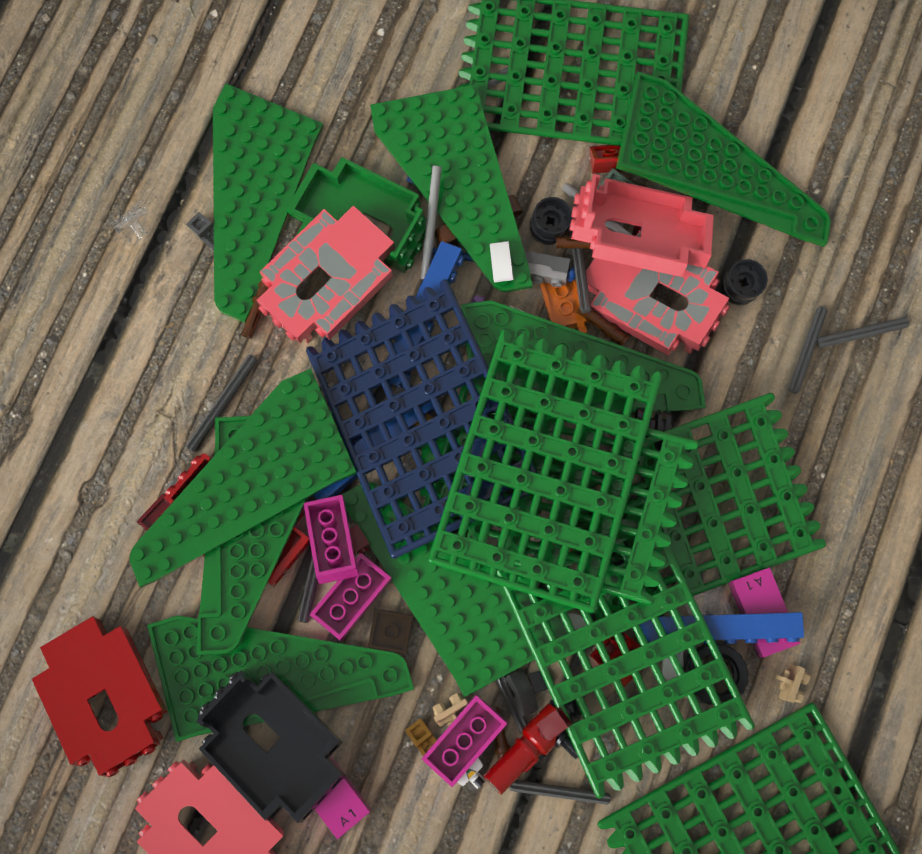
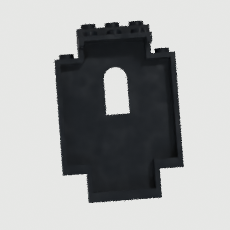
(294, 770)

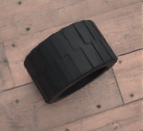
(737, 664)

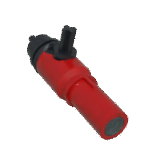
(529, 747)

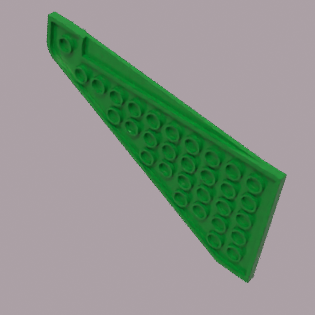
(692, 153)
(256, 172)
(473, 201)
(679, 389)
(266, 467)
(238, 569)
(460, 614)
(315, 669)

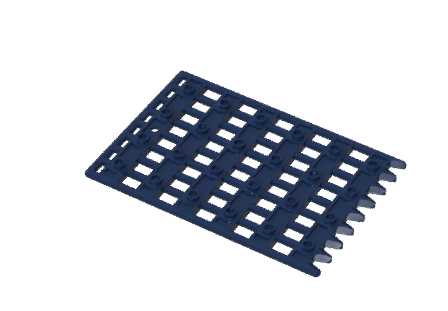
(411, 399)

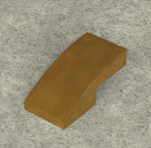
(421, 736)

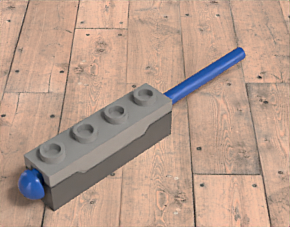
(544, 268)

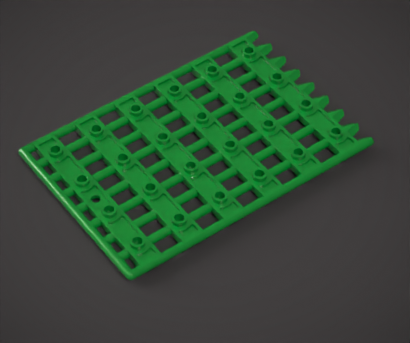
(553, 66)
(735, 472)
(540, 485)
(652, 516)
(666, 740)
(756, 811)

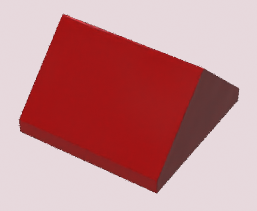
(604, 158)

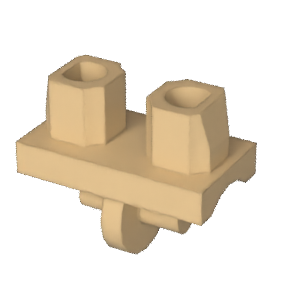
(791, 682)
(447, 716)

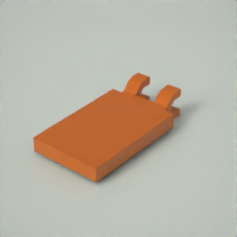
(562, 305)

